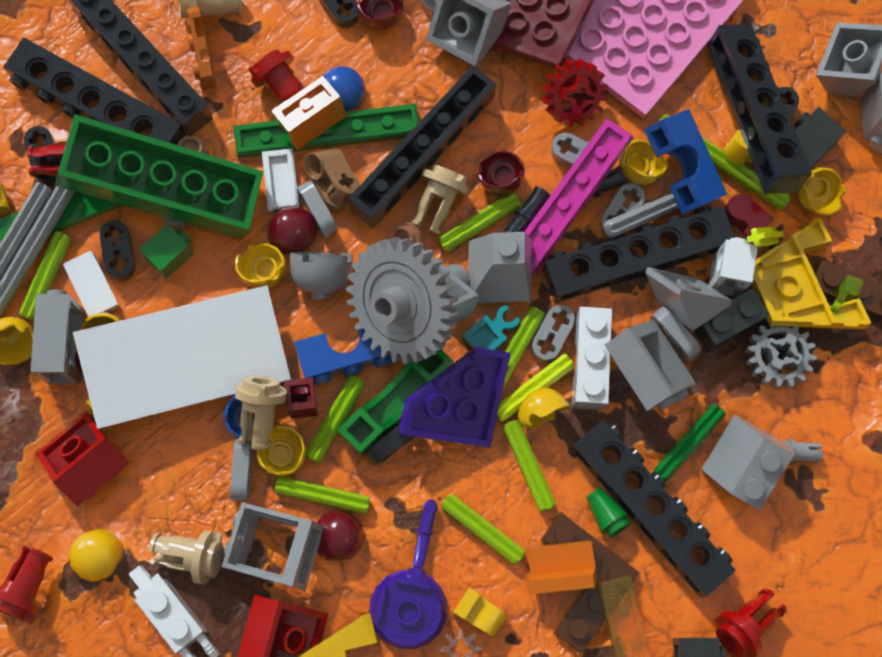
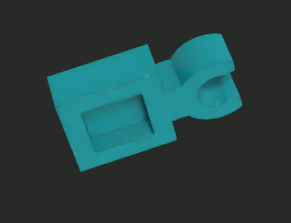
(488, 332)

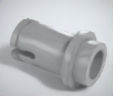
(805, 451)

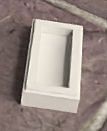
(280, 179)
(91, 284)

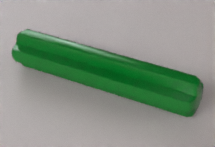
(689, 442)

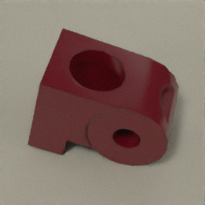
(746, 214)
(301, 401)

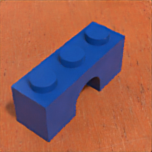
(681, 139)
(322, 362)

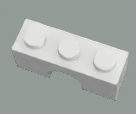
(592, 367)

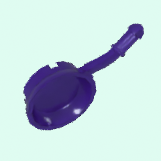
(409, 604)

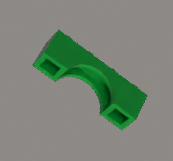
(383, 412)

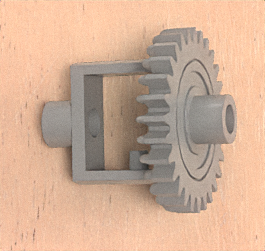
(408, 299)

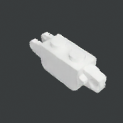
(170, 614)

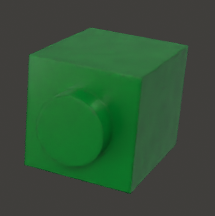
(167, 250)

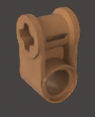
(331, 174)

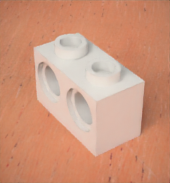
(733, 267)

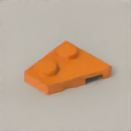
(199, 43)

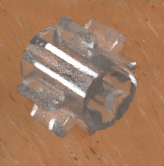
(466, 641)

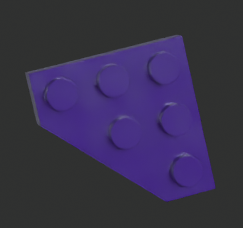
(459, 401)

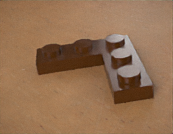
(832, 275)
(587, 613)

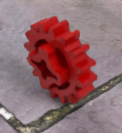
(571, 81)

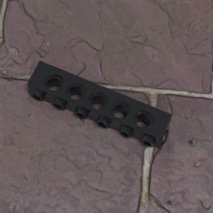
(32, 59)
(144, 63)
(759, 109)
(422, 147)
(565, 285)
(717, 561)

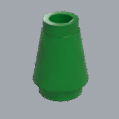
(608, 513)

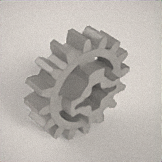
(791, 361)

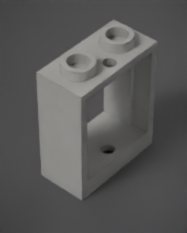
(53, 339)
(650, 365)
(301, 553)

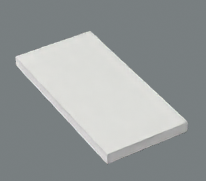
(179, 355)

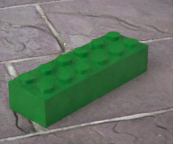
(159, 177)

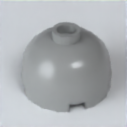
(320, 272)

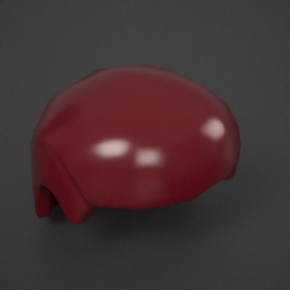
(380, 13)
(501, 172)
(292, 230)
(341, 536)

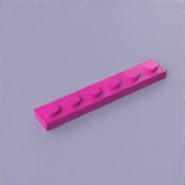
(575, 190)

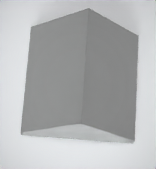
(686, 297)

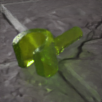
(851, 286)

